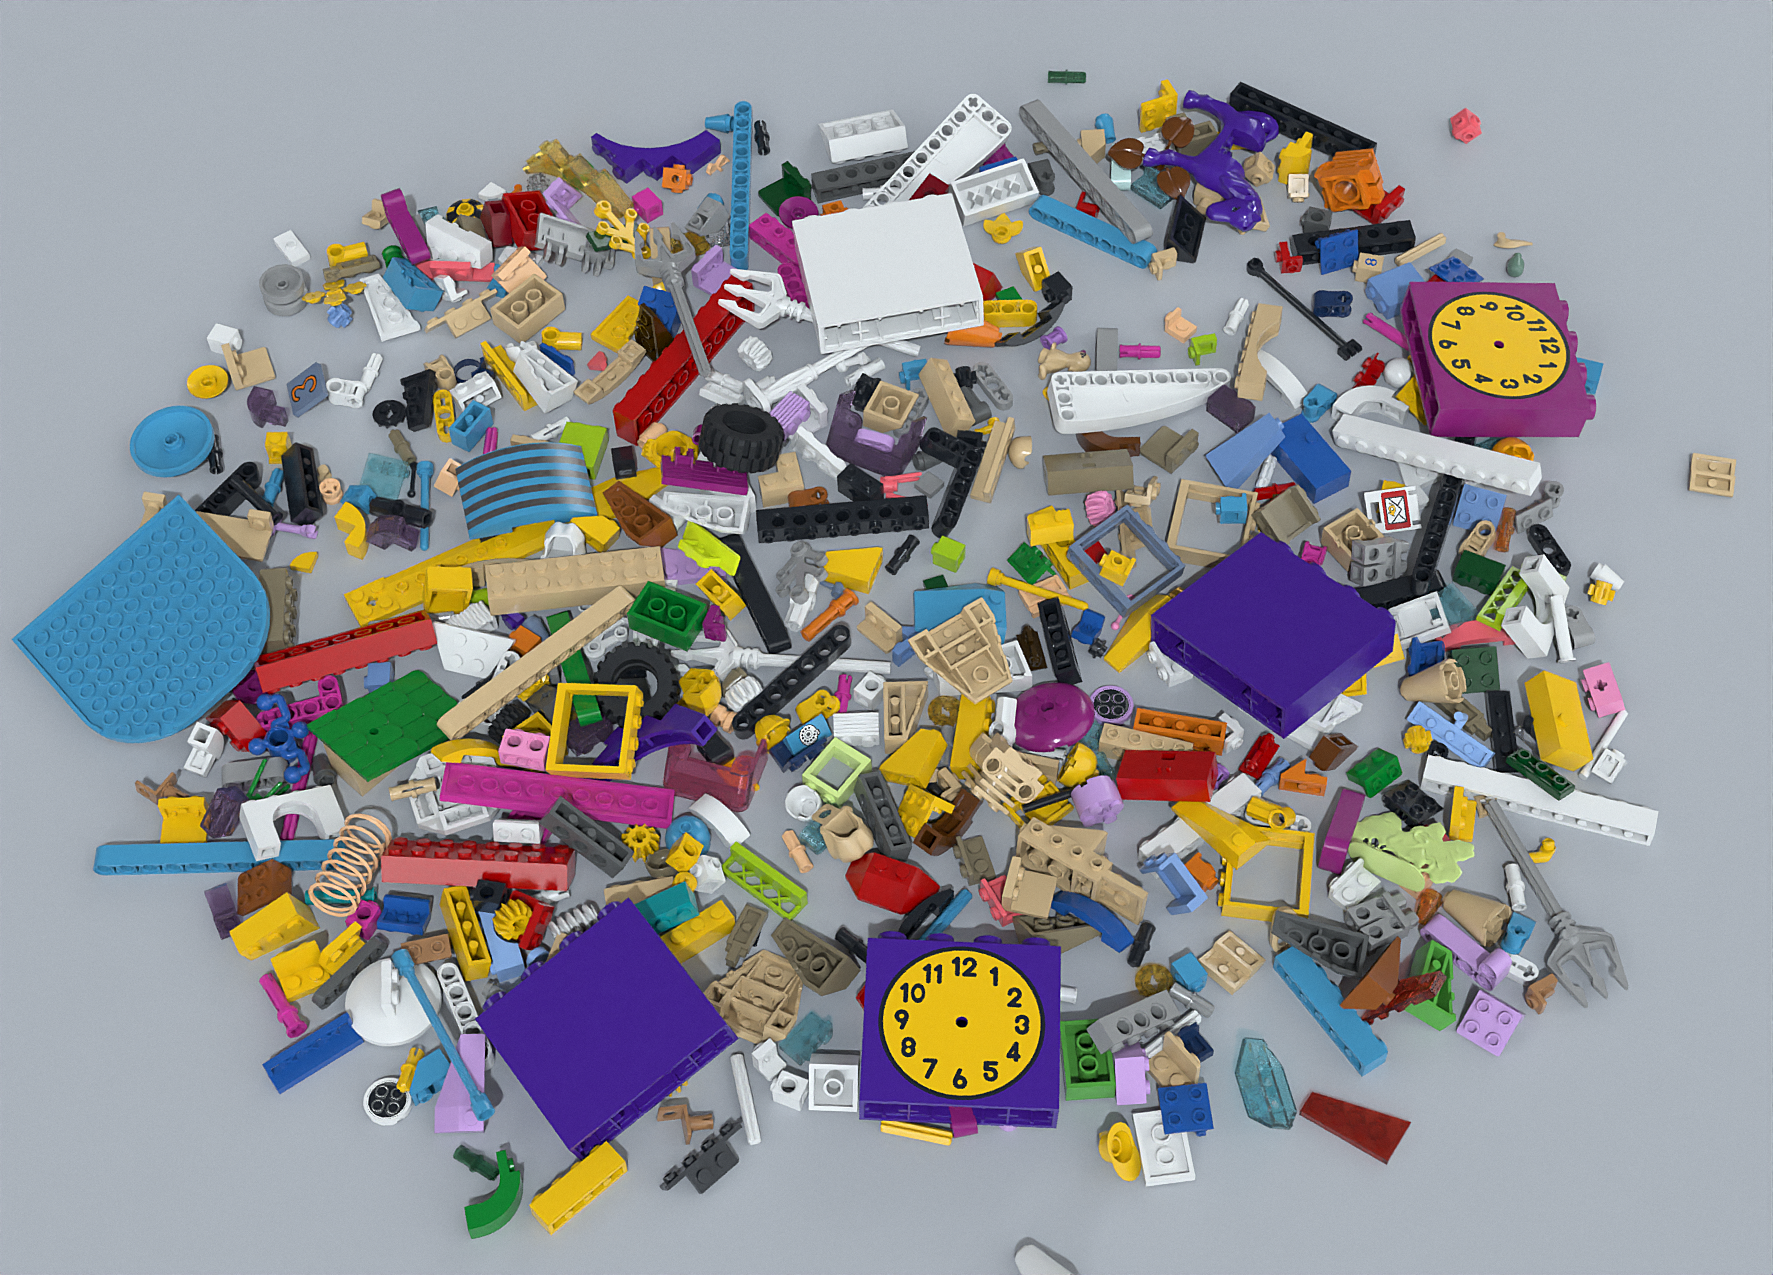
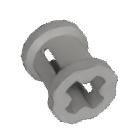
(1554, 491)

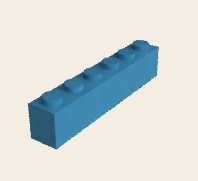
(1323, 1001)

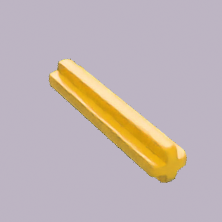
(917, 1132)

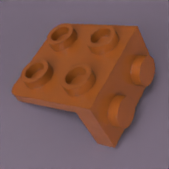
(262, 886)

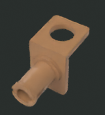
(165, 790)
(689, 1123)

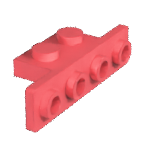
(456, 270)

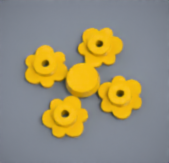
(335, 294)

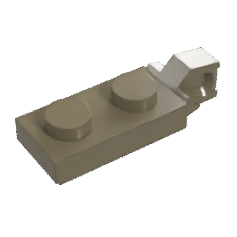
(350, 268)
(1476, 722)
(744, 934)

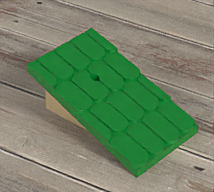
(383, 729)

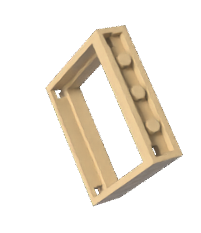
(1212, 494)

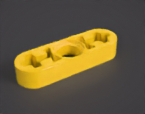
(439, 409)

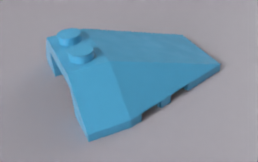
(940, 604)

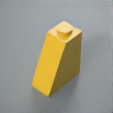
(854, 567)
(915, 759)

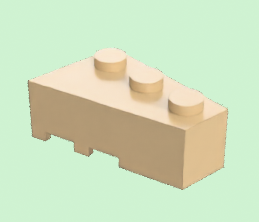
(902, 711)

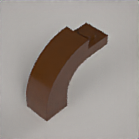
(1102, 442)
(940, 836)

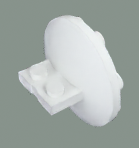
(386, 1007)

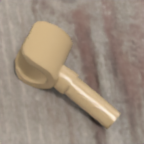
(323, 473)

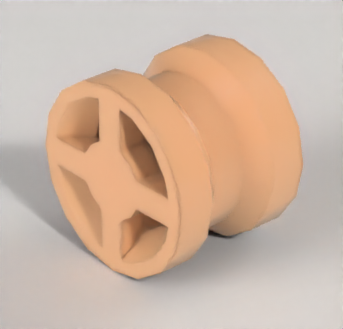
(331, 485)

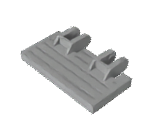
(558, 234)

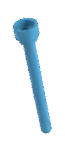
(425, 470)

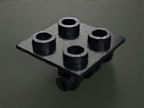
(1412, 802)

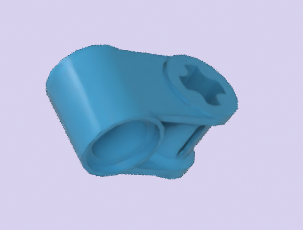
(1318, 402)
(1517, 933)

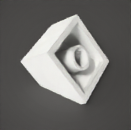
(834, 1082)

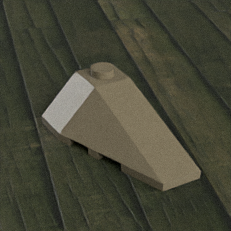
(1058, 930)
(814, 960)

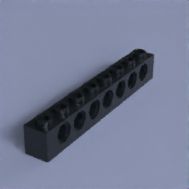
(1295, 121)
(842, 519)

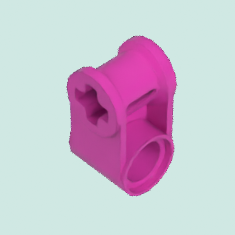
(1313, 553)

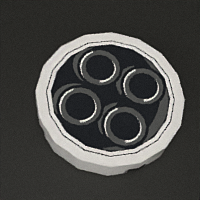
(386, 1103)

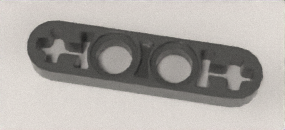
(343, 977)

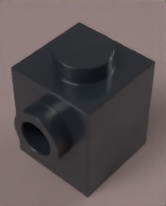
(1056, 288)

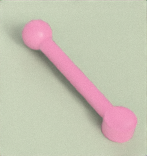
(1115, 625)

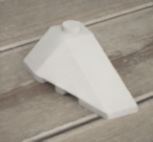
(713, 511)

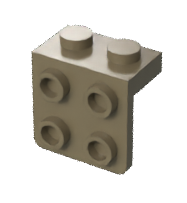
(1169, 448)

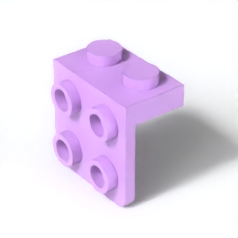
(562, 197)
(711, 271)

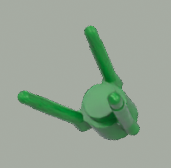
(271, 792)

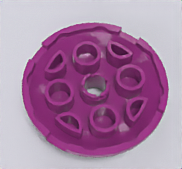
(1052, 716)

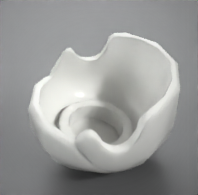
(513, 351)
(1398, 372)
(802, 803)

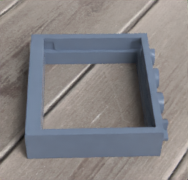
(1107, 588)

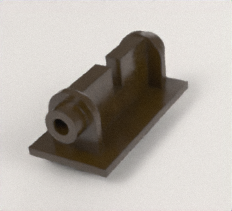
(1032, 649)

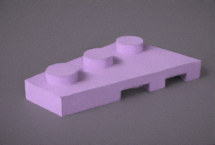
(684, 569)

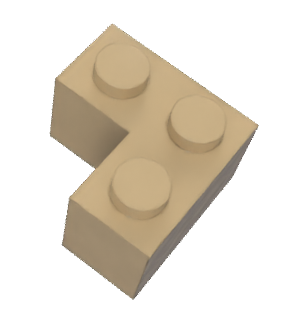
(776, 486)

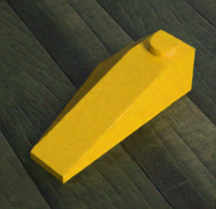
(1135, 635)
(1225, 833)

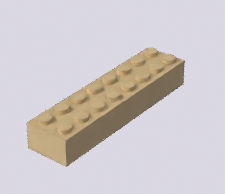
(570, 579)

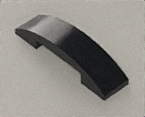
(1048, 317)
(933, 904)

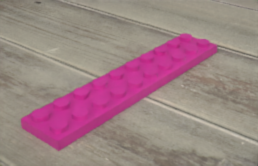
(539, 791)

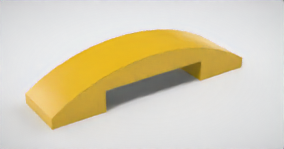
(455, 749)

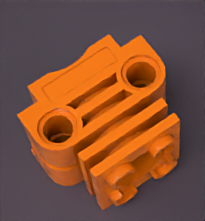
(1351, 180)

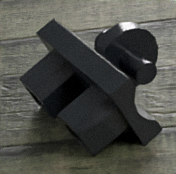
(864, 390)

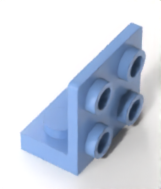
(1478, 505)

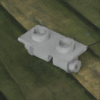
(1534, 514)

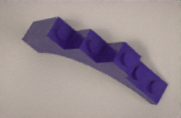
(632, 161)
(677, 727)

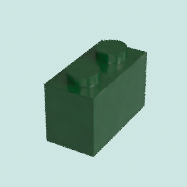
(1478, 572)

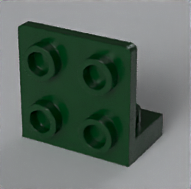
(1479, 668)

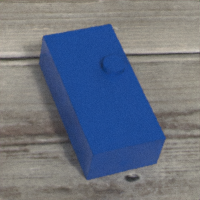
(1311, 460)

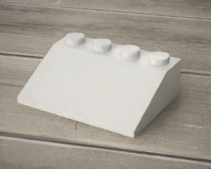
(863, 136)

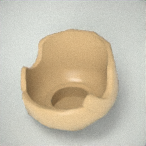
(1019, 449)

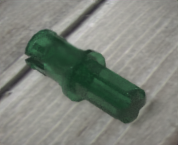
(1066, 77)
(476, 1163)

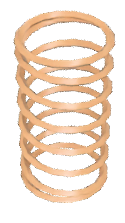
(324, 907)

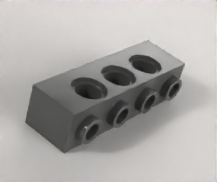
(882, 816)
(586, 837)

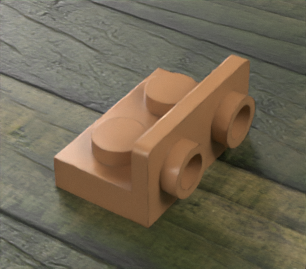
(429, 949)

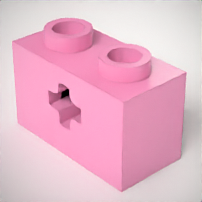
(1606, 701)

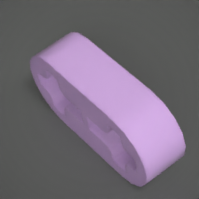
(875, 440)

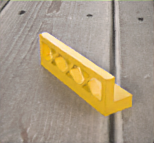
(503, 368)

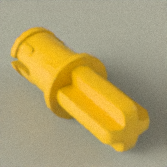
(408, 1070)

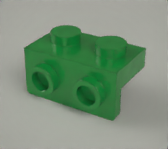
(1375, 772)

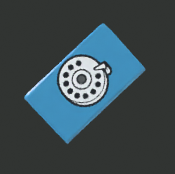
(807, 735)

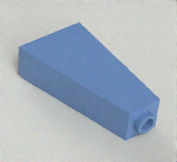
(1245, 451)

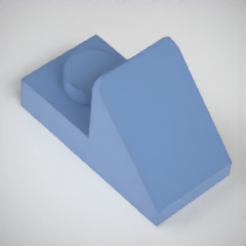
(902, 650)

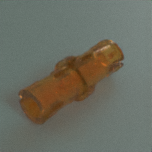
(1508, 516)

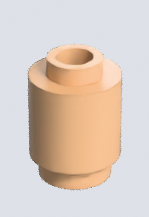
(651, 432)

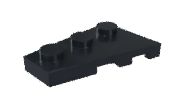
(418, 396)

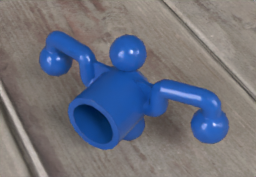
(281, 733)

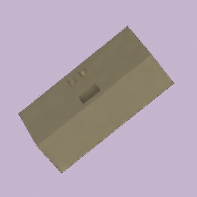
(1088, 472)

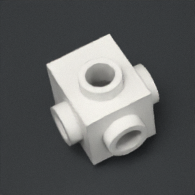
(708, 874)

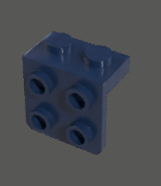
(786, 760)

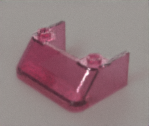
(730, 786)

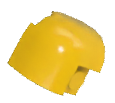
(700, 690)

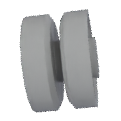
(283, 290)

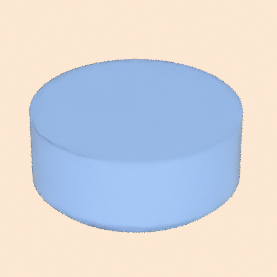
(536, 955)

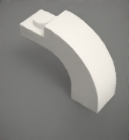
(1370, 399)

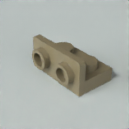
(974, 860)

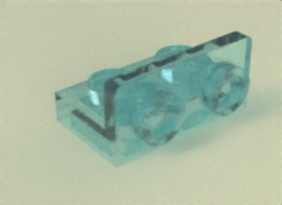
(807, 1038)

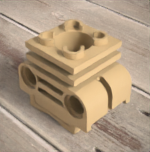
(1001, 773)

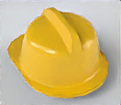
(1120, 1149)

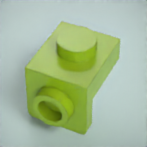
(1201, 346)

